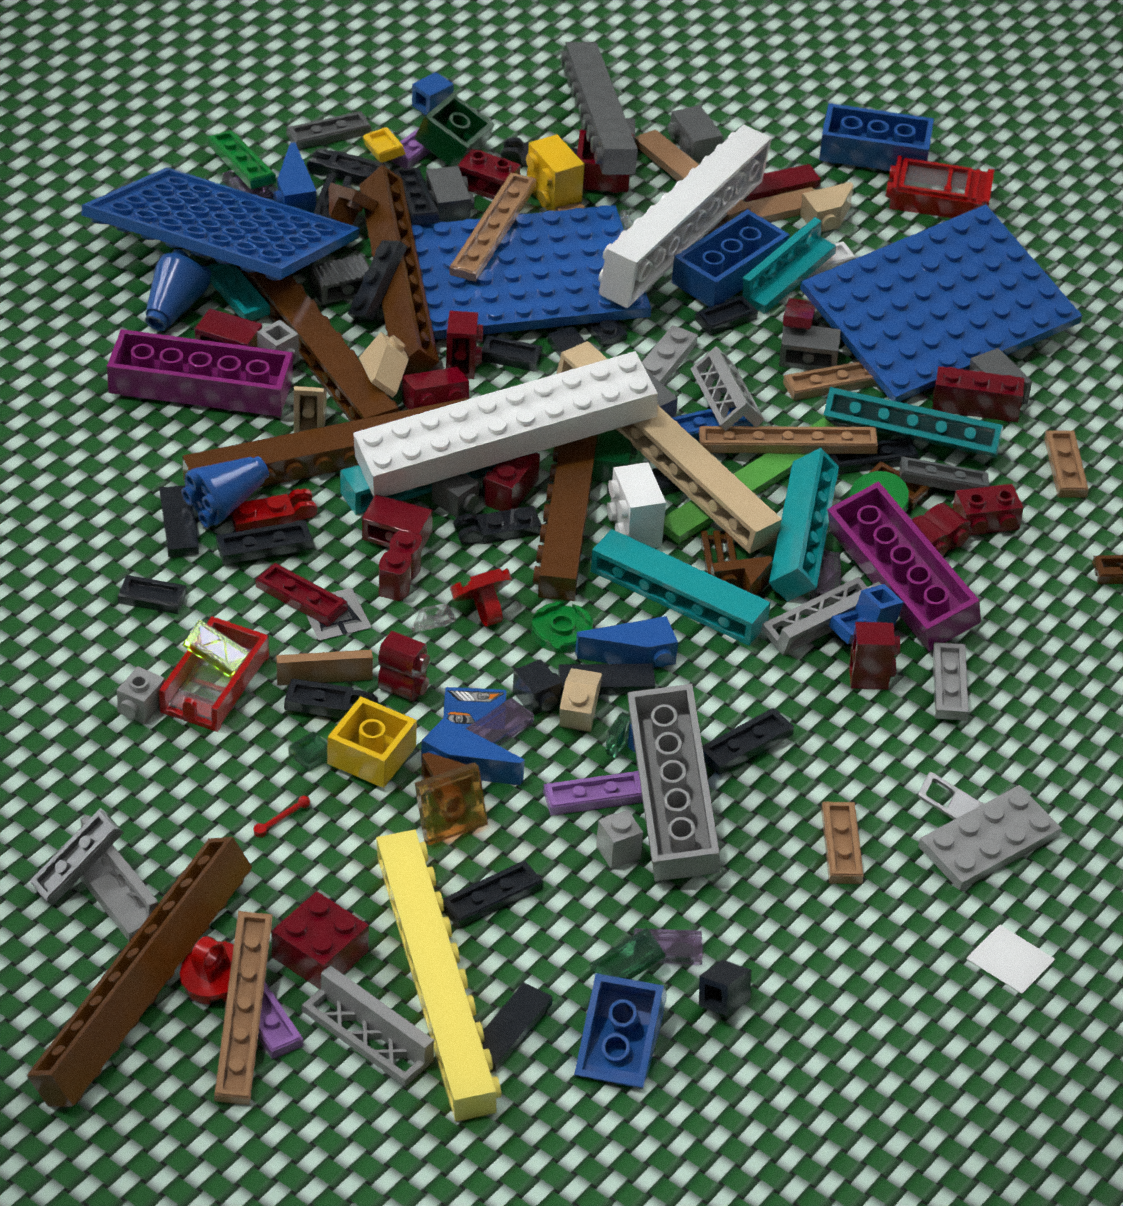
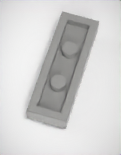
(669, 353)
(950, 681)

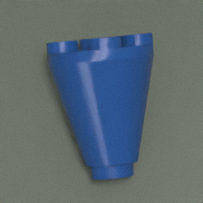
(175, 288)
(222, 487)

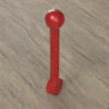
(260, 829)

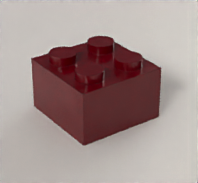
(593, 177)
(317, 937)

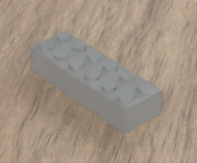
(674, 783)

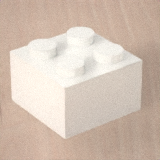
(637, 504)

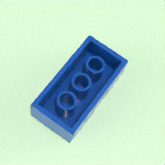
(873, 137)
(718, 262)

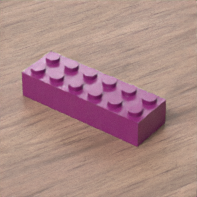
(200, 372)
(902, 558)

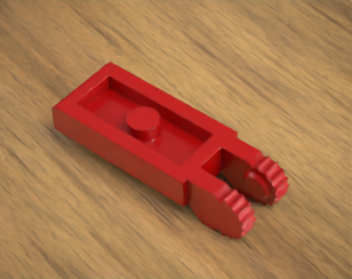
(274, 510)

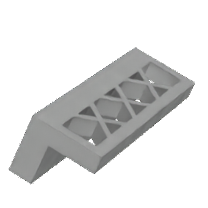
(728, 382)
(817, 623)
(119, 890)
(378, 1019)

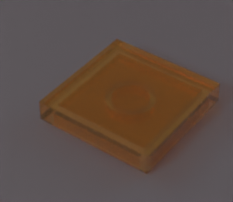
(451, 803)

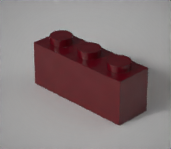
(978, 394)

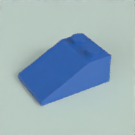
(620, 1030)

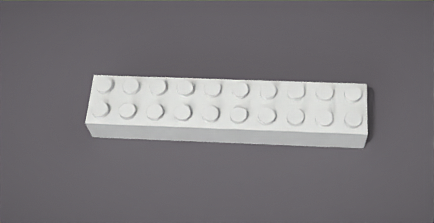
(683, 215)
(505, 424)

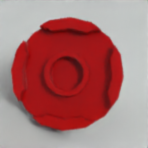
(483, 591)
(207, 970)

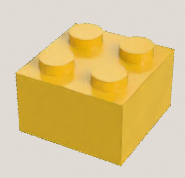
(556, 172)
(371, 742)

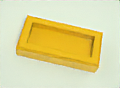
(383, 145)

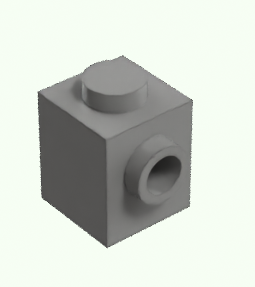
(279, 337)
(139, 695)
(619, 839)

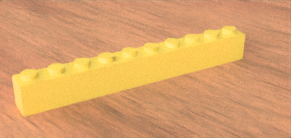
(437, 977)

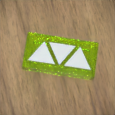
(215, 648)

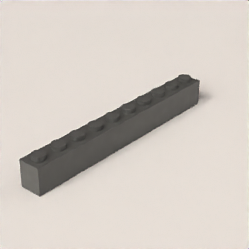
(599, 108)

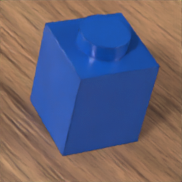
(430, 92)

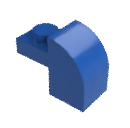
(873, 605)

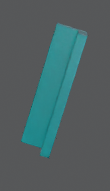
(787, 267)

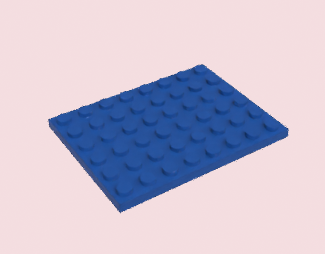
(221, 223)
(536, 277)
(939, 301)

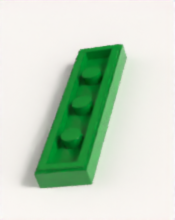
(241, 159)

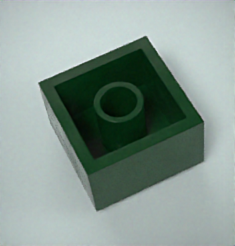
(453, 130)

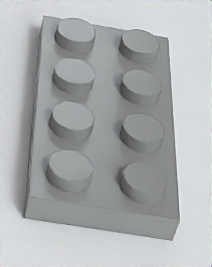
(989, 837)

